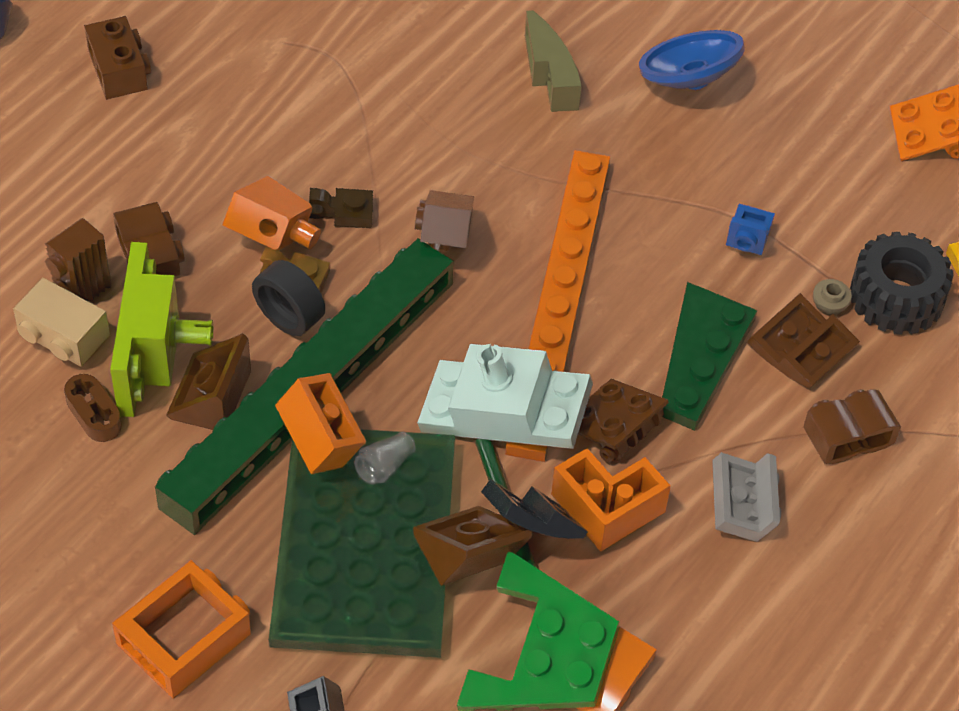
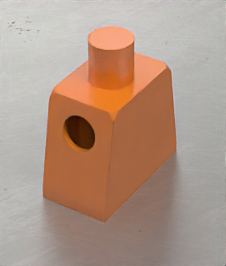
(271, 215)

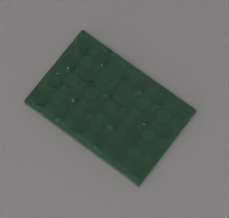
(351, 559)

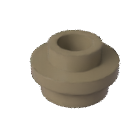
(831, 296)

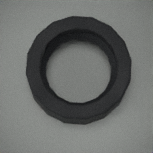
(288, 297)

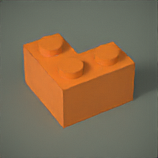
(606, 503)

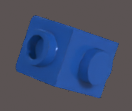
(750, 229)

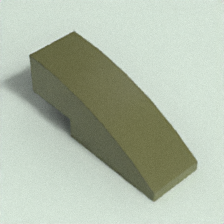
(551, 64)

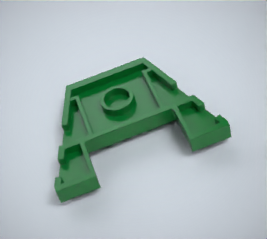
(562, 652)

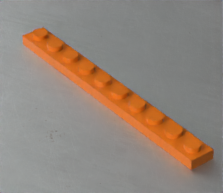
(566, 271)

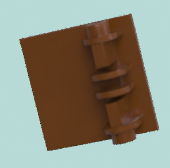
(620, 417)

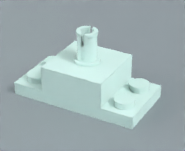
(506, 398)

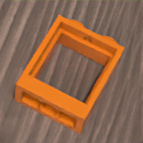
(178, 674)

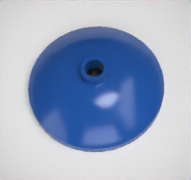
(692, 59)

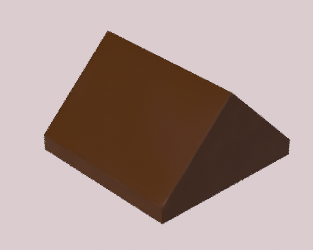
(212, 383)
(468, 542)

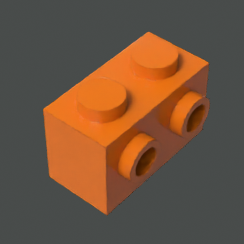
(320, 423)

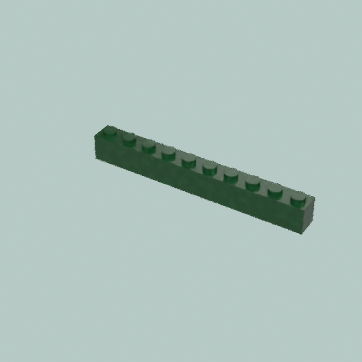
(343, 347)

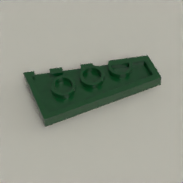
(702, 352)

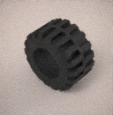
(897, 305)

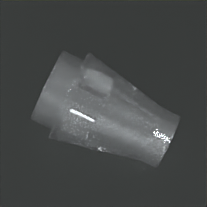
(382, 458)

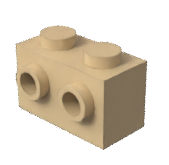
(61, 322)

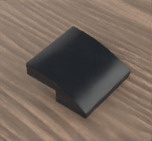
(534, 512)

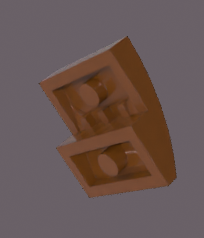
(803, 342)

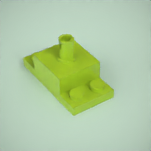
(149, 331)

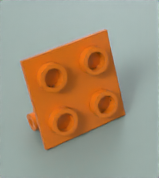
(928, 124)

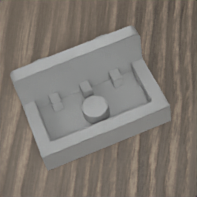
(746, 496)

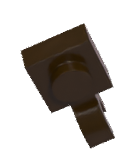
(347, 207)

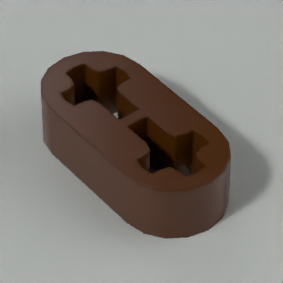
(86, 411)

